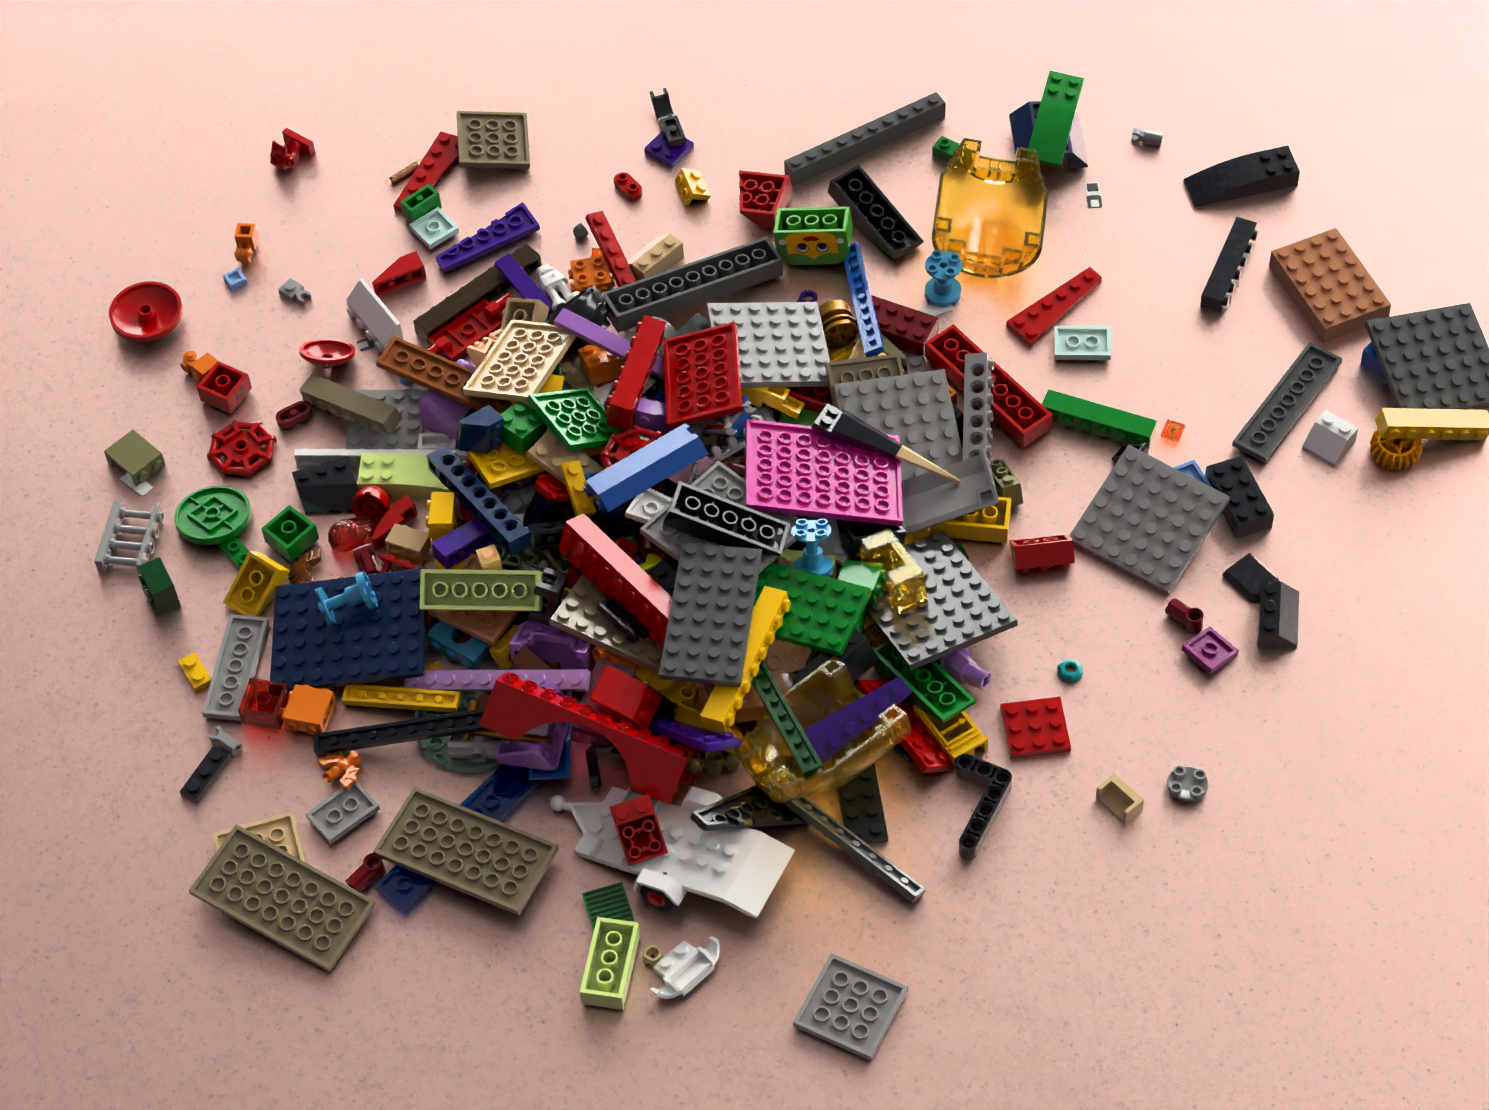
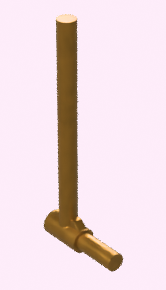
(489, 733)

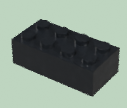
(1247, 508)

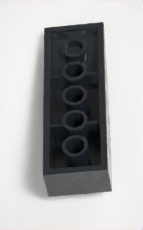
(1244, 176)
(873, 212)
(724, 521)

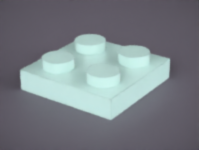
(434, 228)

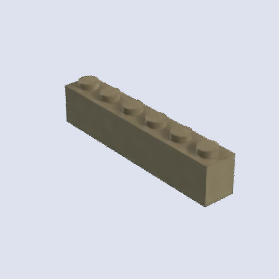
(350, 404)

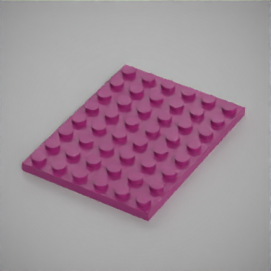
(816, 476)

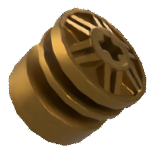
(837, 324)

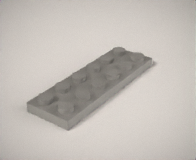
(235, 665)

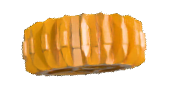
(1395, 451)

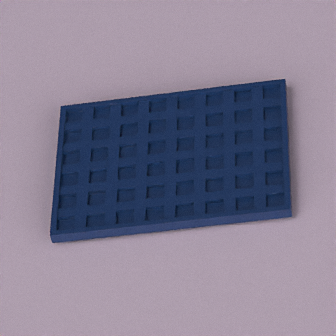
(361, 643)

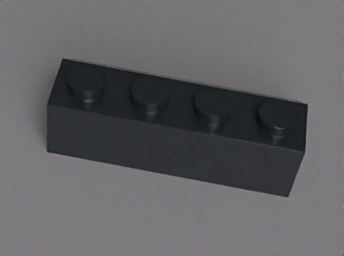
(857, 657)

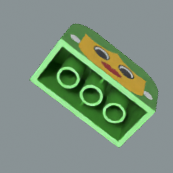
(813, 235)

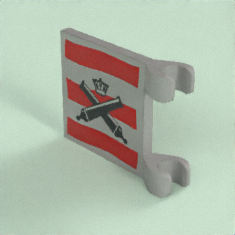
(724, 423)

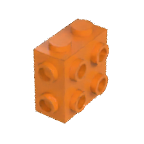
(589, 272)
(308, 709)

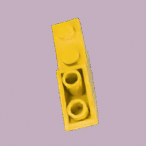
(776, 398)

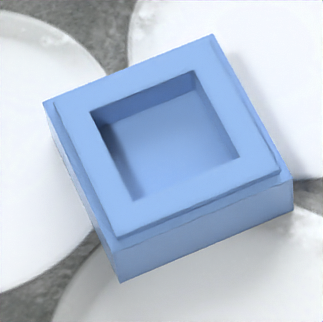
(235, 279)

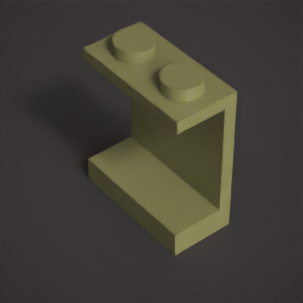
(135, 457)

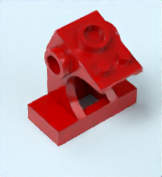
(295, 145)

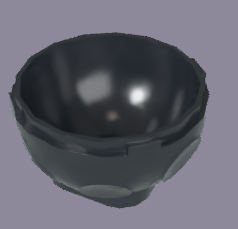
(589, 305)

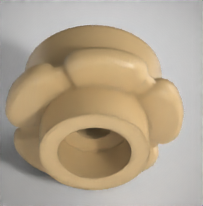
(652, 950)

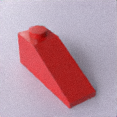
(400, 273)

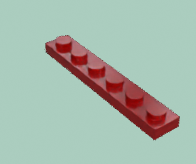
(610, 248)

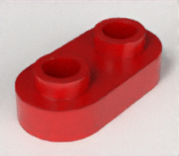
(628, 186)

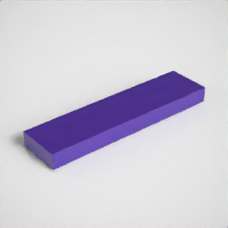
(520, 280)

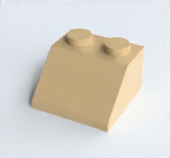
(524, 310)

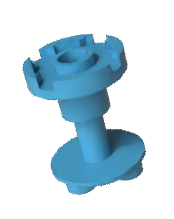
(943, 287)
(813, 559)
(353, 595)

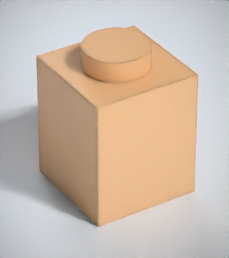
(489, 558)

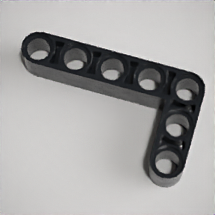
(986, 804)

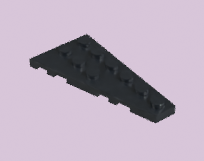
(744, 810)

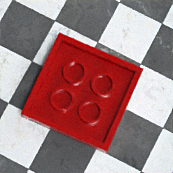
(1035, 727)

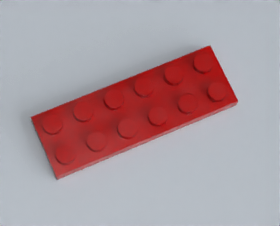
(919, 744)

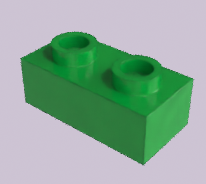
(944, 148)

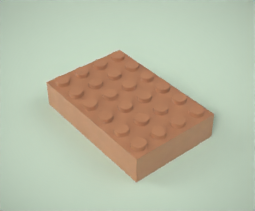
(1329, 284)

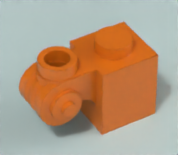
(246, 241)
(198, 367)

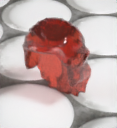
(351, 532)

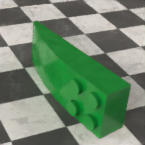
(1056, 117)
(930, 685)

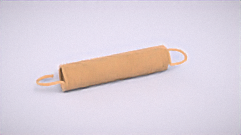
(404, 172)

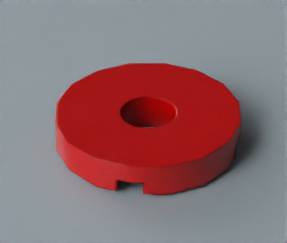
(551, 488)

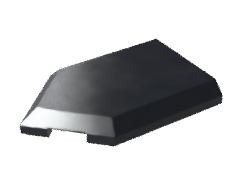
(1247, 576)

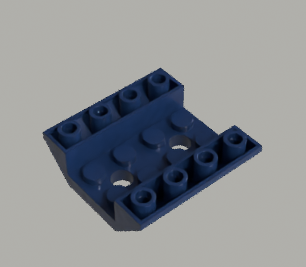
(1022, 125)

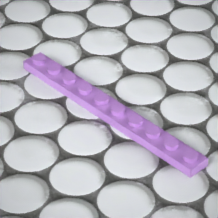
(485, 679)

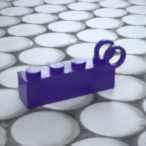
(461, 543)

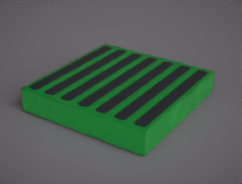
(608, 903)

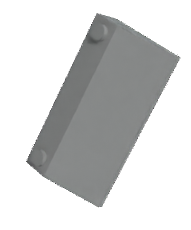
(934, 500)

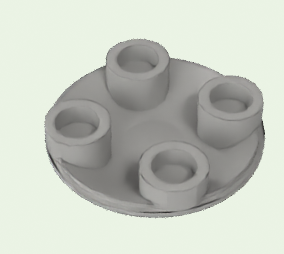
(1187, 783)

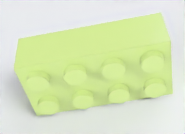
(610, 963)

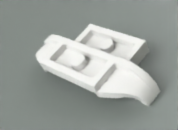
(685, 968)

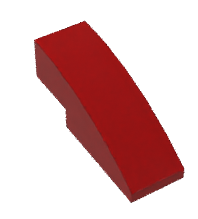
(399, 513)

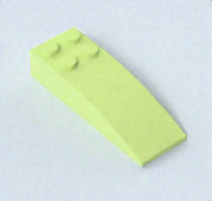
(398, 474)

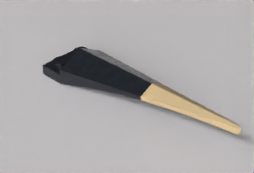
(851, 429)

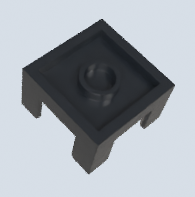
(550, 595)

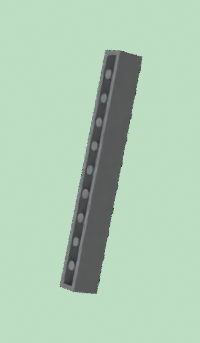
(865, 138)

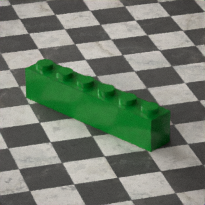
(1099, 419)

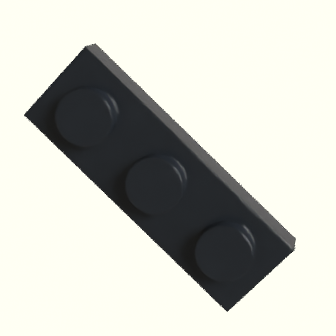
(205, 774)

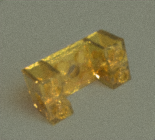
(904, 576)

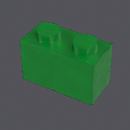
(420, 203)

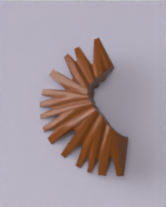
(301, 571)

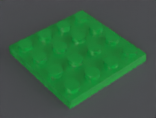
(574, 417)

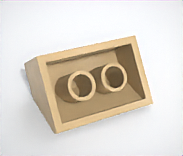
(656, 256)

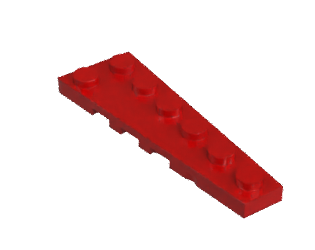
(1036, 319)

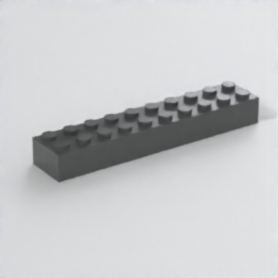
(693, 283)

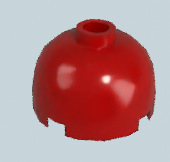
(375, 502)

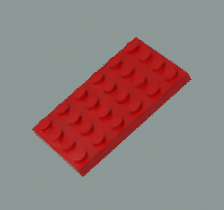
(702, 375)

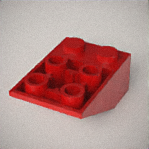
(638, 829)

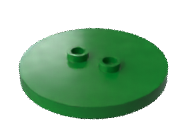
(212, 515)

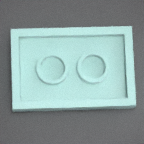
(1082, 343)

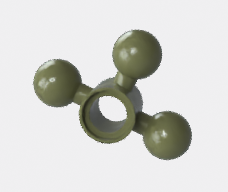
(712, 763)

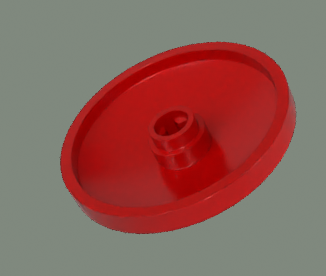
(145, 311)

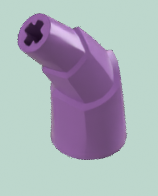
(964, 669)

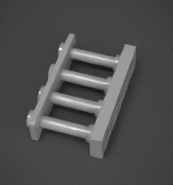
(114, 527)

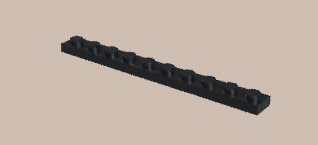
(398, 732)

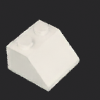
(1330, 438)

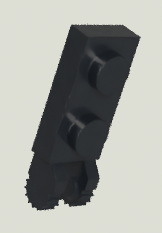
(622, 619)

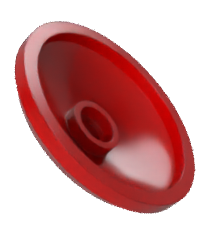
(327, 352)

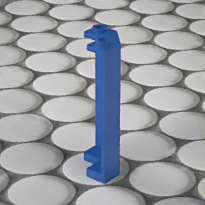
(645, 468)

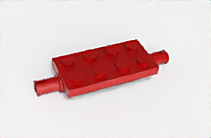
(468, 328)

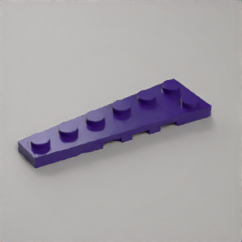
(513, 226)
(846, 724)

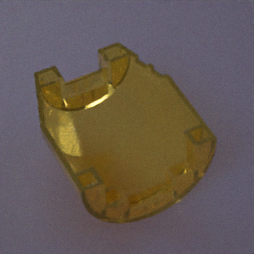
(991, 211)
(811, 700)

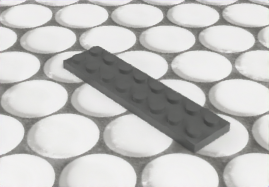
(1287, 402)

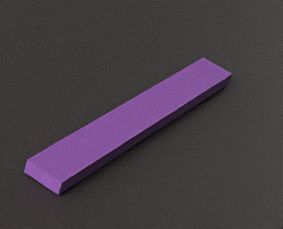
(601, 337)

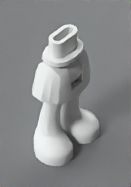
(551, 282)

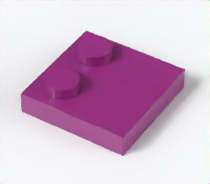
(1210, 650)

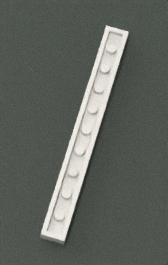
(312, 457)

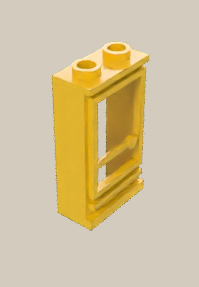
(961, 744)

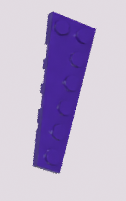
(694, 736)

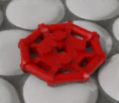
(627, 447)
(243, 456)

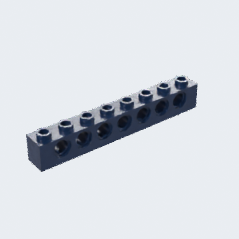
(479, 500)

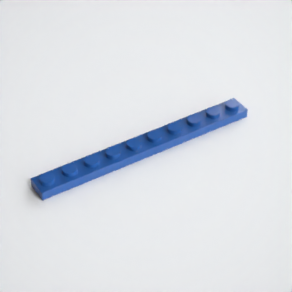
(863, 302)

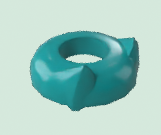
(1067, 676)

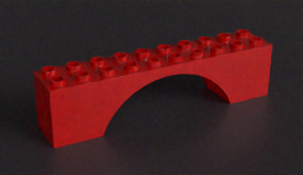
(652, 761)

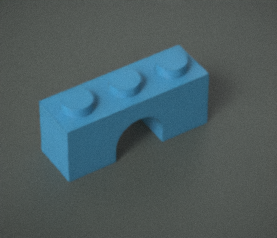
(469, 654)

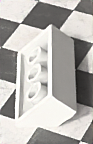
(372, 316)

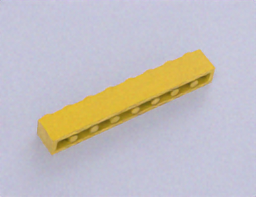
(766, 618)

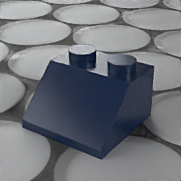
(481, 431)

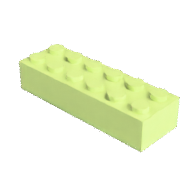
(480, 590)

